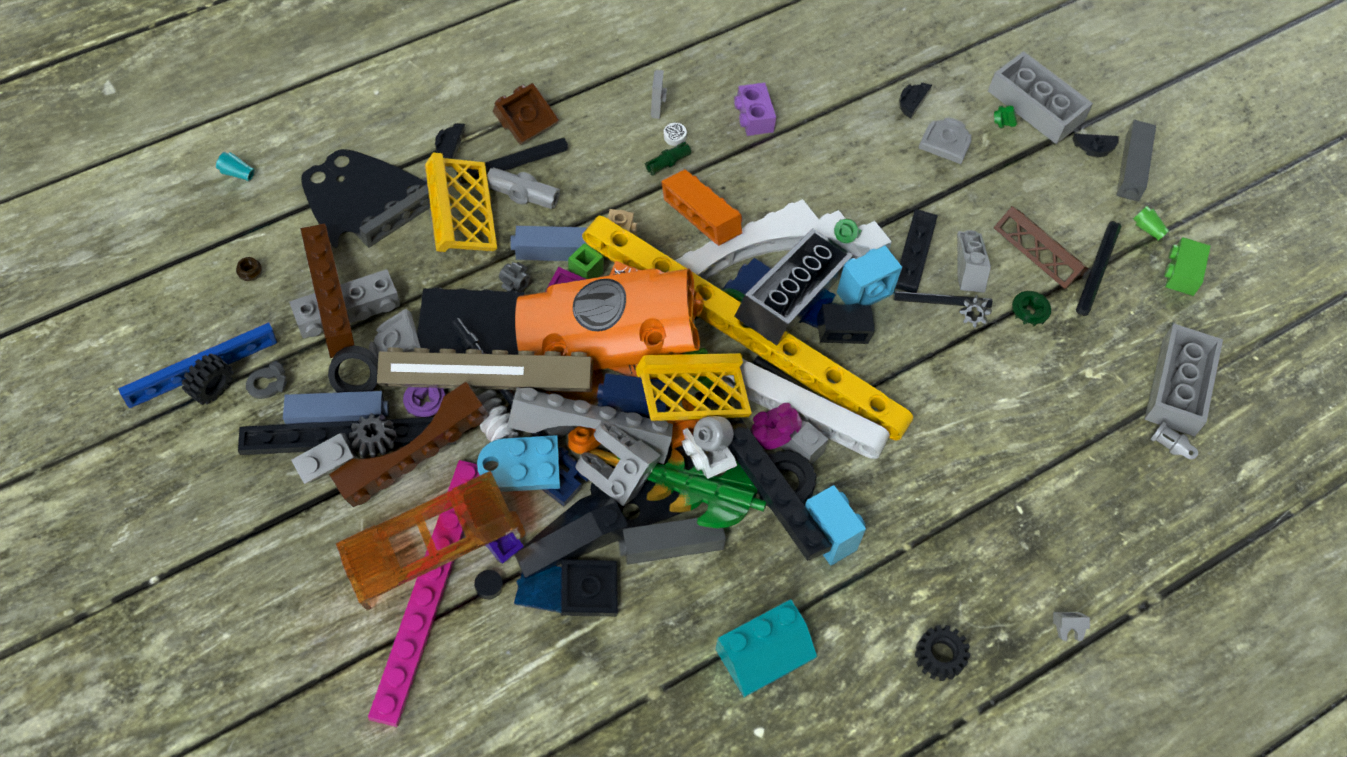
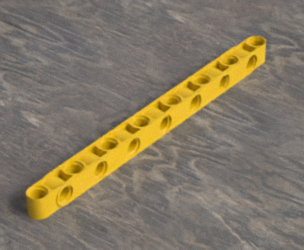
(719, 310)

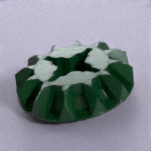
(1037, 302)

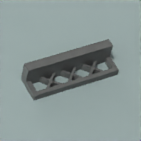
(395, 215)

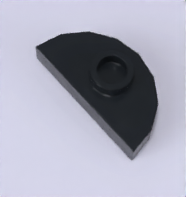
(912, 98)
(448, 140)
(1096, 144)

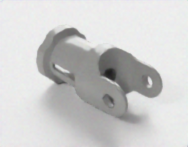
(1179, 446)

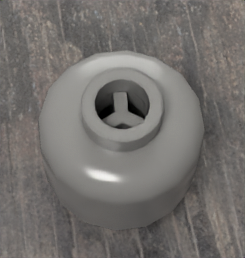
(713, 433)

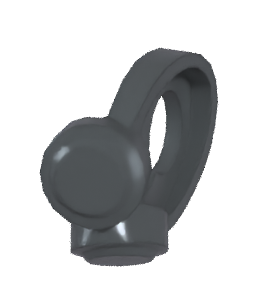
(274, 371)

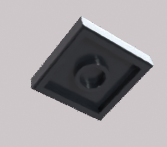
(589, 588)

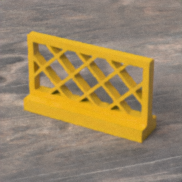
(441, 199)
(687, 366)

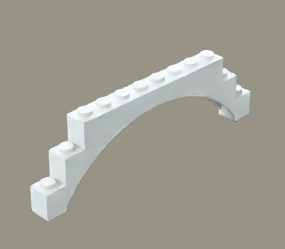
(778, 233)

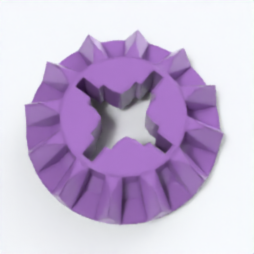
(413, 404)

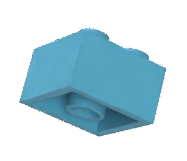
(869, 277)
(837, 522)

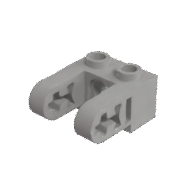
(630, 473)

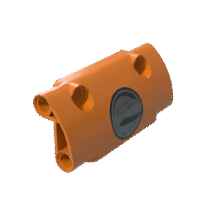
(611, 317)

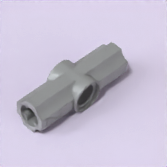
(523, 188)

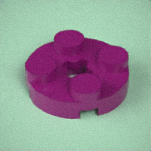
(775, 426)

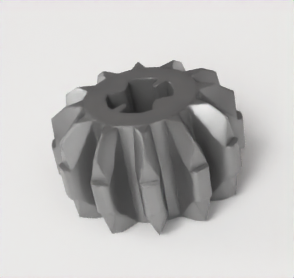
(364, 443)

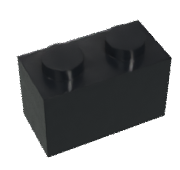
(845, 323)

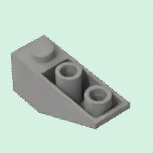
(972, 261)

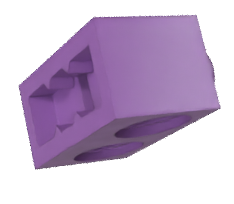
(755, 109)

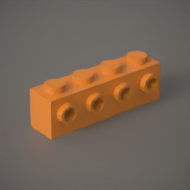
(702, 207)

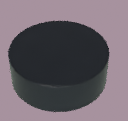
(488, 584)

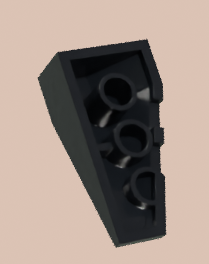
(578, 531)

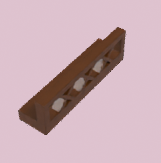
(1049, 243)

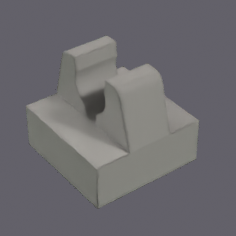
(1071, 620)

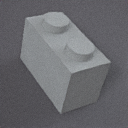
(324, 458)

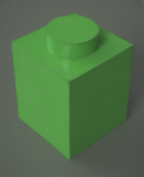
(586, 262)

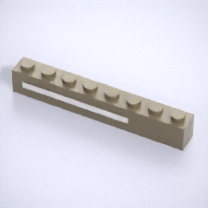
(485, 371)

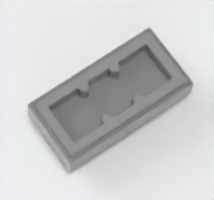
(658, 94)

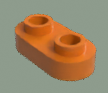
(582, 440)

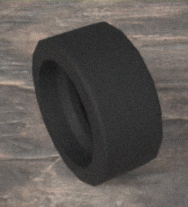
(358, 353)

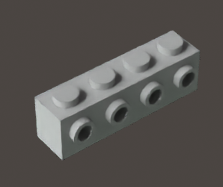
(361, 297)

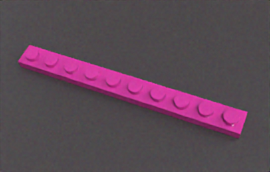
(418, 617)

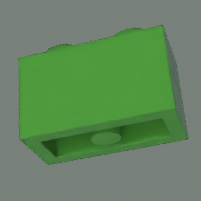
(1187, 266)

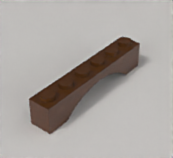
(327, 288)
(364, 477)

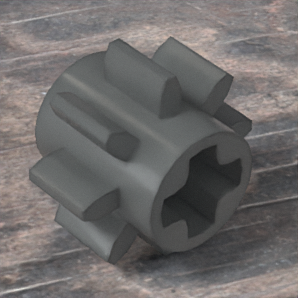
(514, 277)
(970, 315)

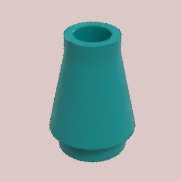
(233, 166)

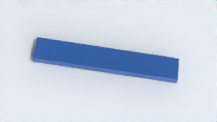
(172, 376)

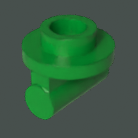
(1005, 116)
(846, 231)

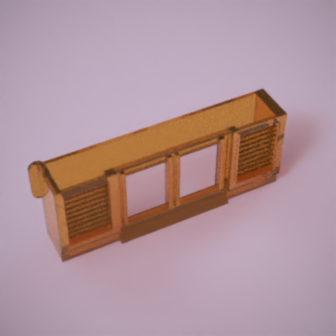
(372, 560)

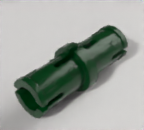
(668, 158)

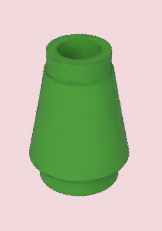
(1151, 223)

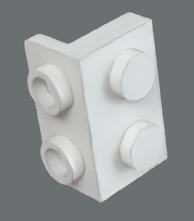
(709, 462)

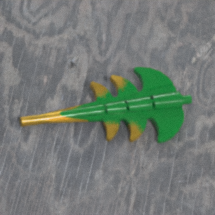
(727, 496)

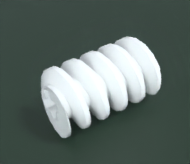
(496, 423)

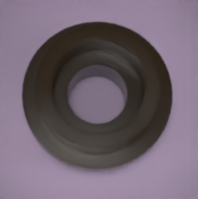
(246, 264)

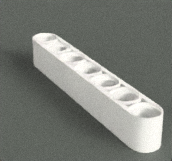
(827, 417)

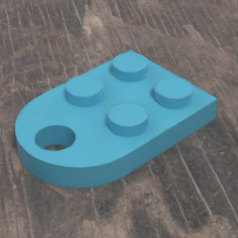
(523, 463)

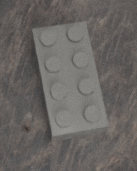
(1040, 97)
(1184, 380)

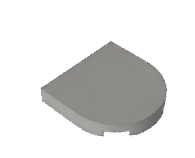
(946, 139)
(396, 333)

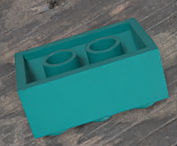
(766, 648)

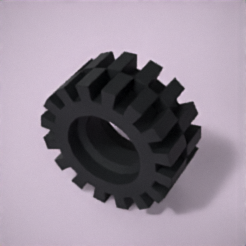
(207, 379)
(932, 665)

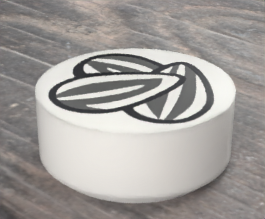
(675, 134)

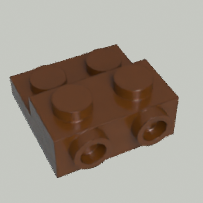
(525, 113)

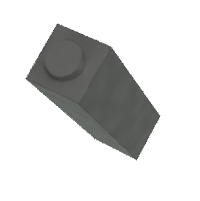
(1136, 160)
(669, 541)

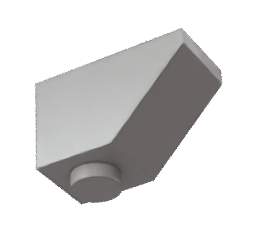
(807, 442)

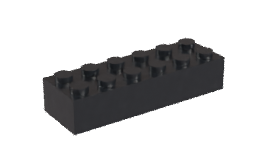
(793, 286)

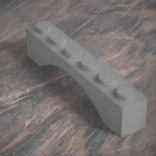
(538, 411)

